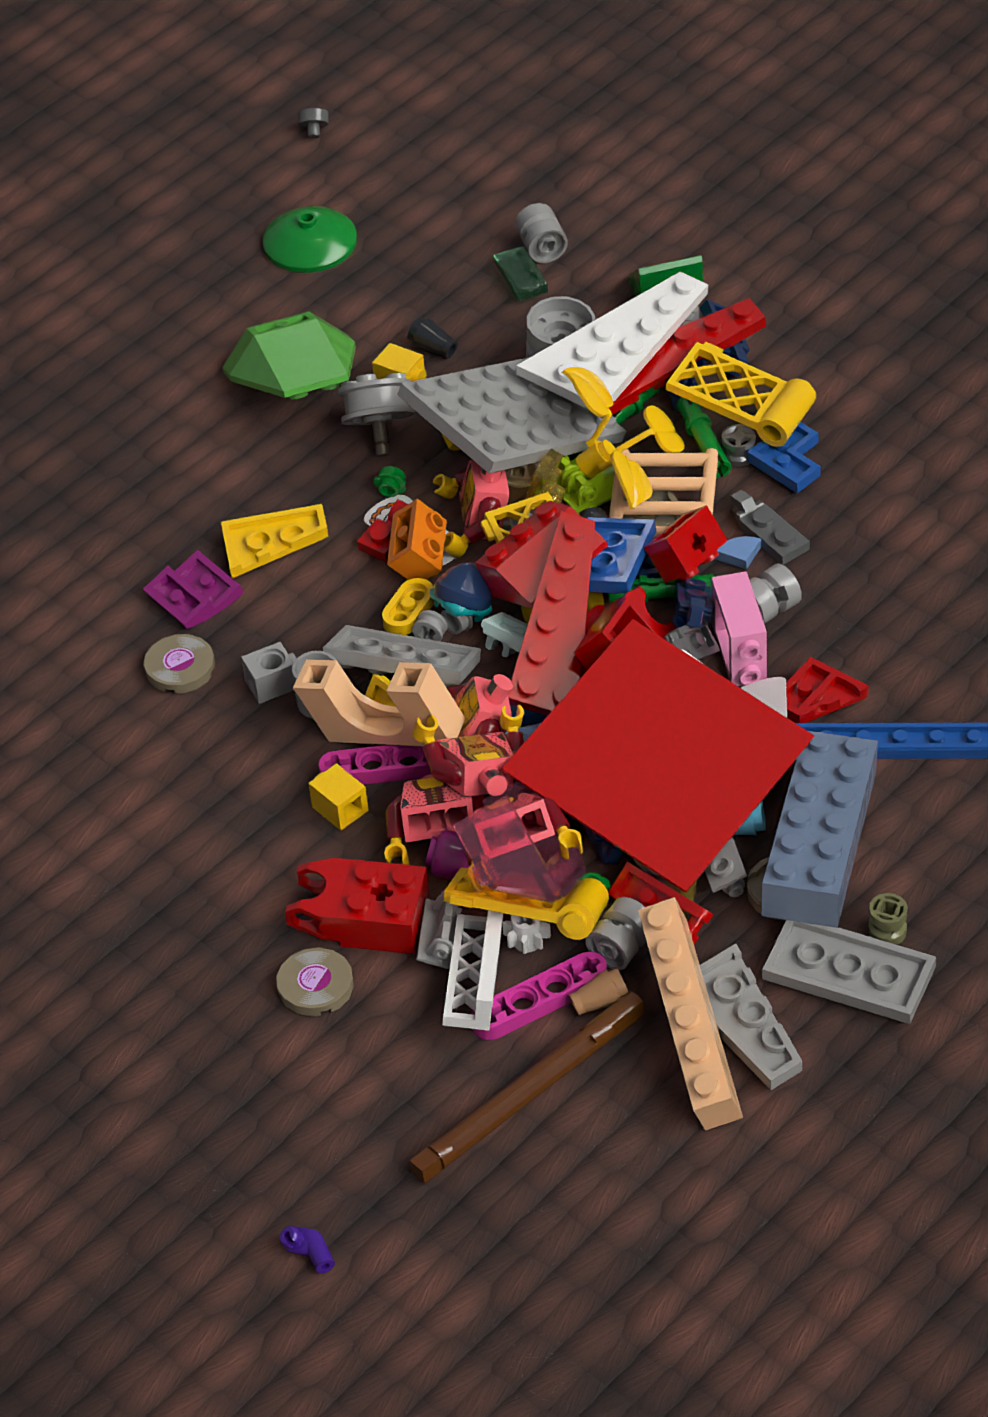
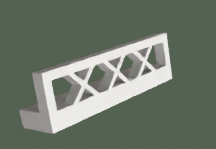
(486, 966)

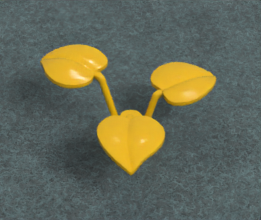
(603, 454)

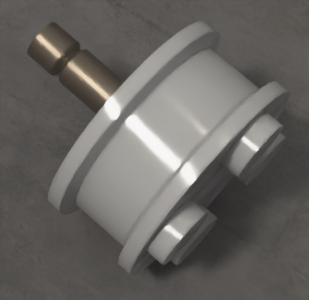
(375, 403)

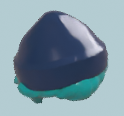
(463, 592)

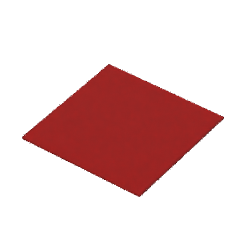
(658, 754)

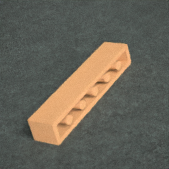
(690, 1014)

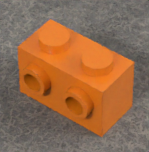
(417, 541)

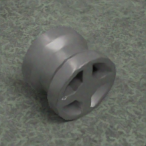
(736, 442)

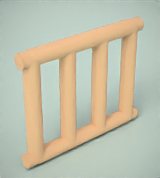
(704, 484)

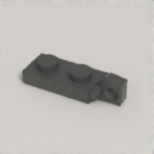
(760, 521)
(694, 640)

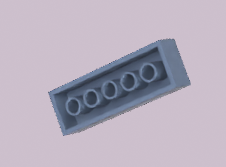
(820, 830)

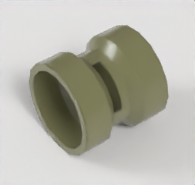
(888, 918)

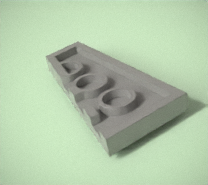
(747, 1019)

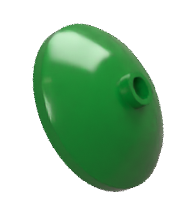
(309, 239)

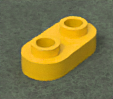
(406, 606)

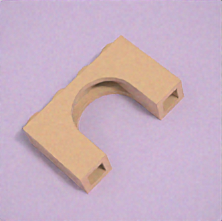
(353, 718)

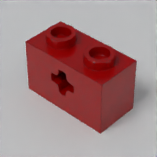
(686, 545)

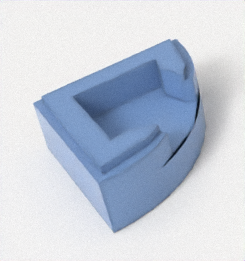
(739, 551)

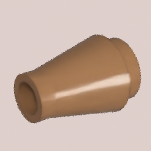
(599, 992)

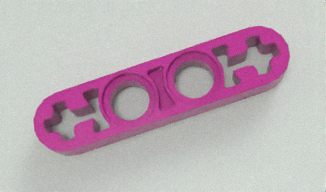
(387, 755)
(543, 1000)

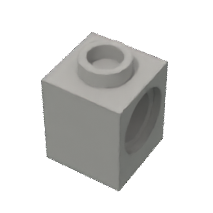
(269, 672)

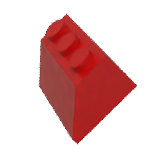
(518, 561)

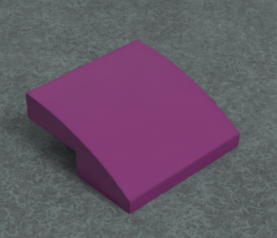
(193, 590)

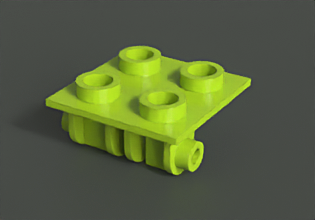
(584, 491)

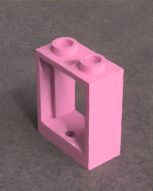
(739, 629)

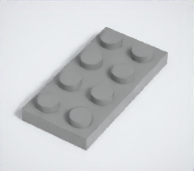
(383, 651)
(850, 969)

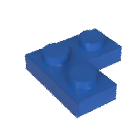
(787, 462)

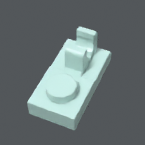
(504, 629)

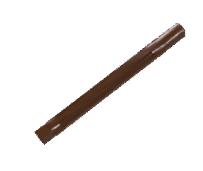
(527, 1087)

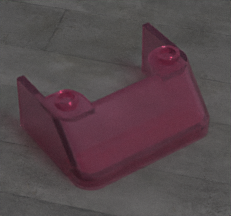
(508, 857)

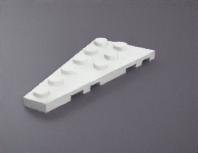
(619, 341)

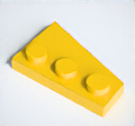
(270, 536)

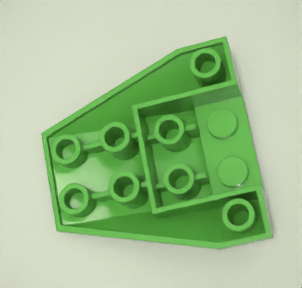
(292, 356)

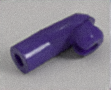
(310, 1244)

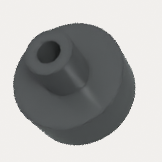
(313, 120)

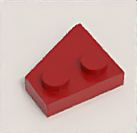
(820, 690)

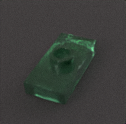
(521, 273)

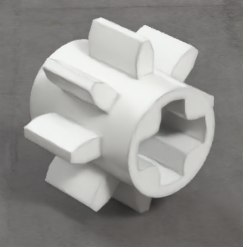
(526, 933)

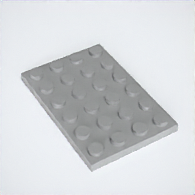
(504, 417)

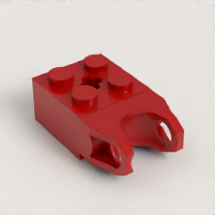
(613, 621)
(363, 904)

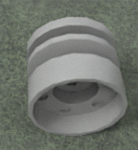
(554, 320)

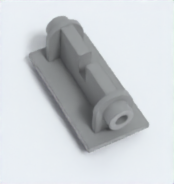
(727, 871)
(437, 932)

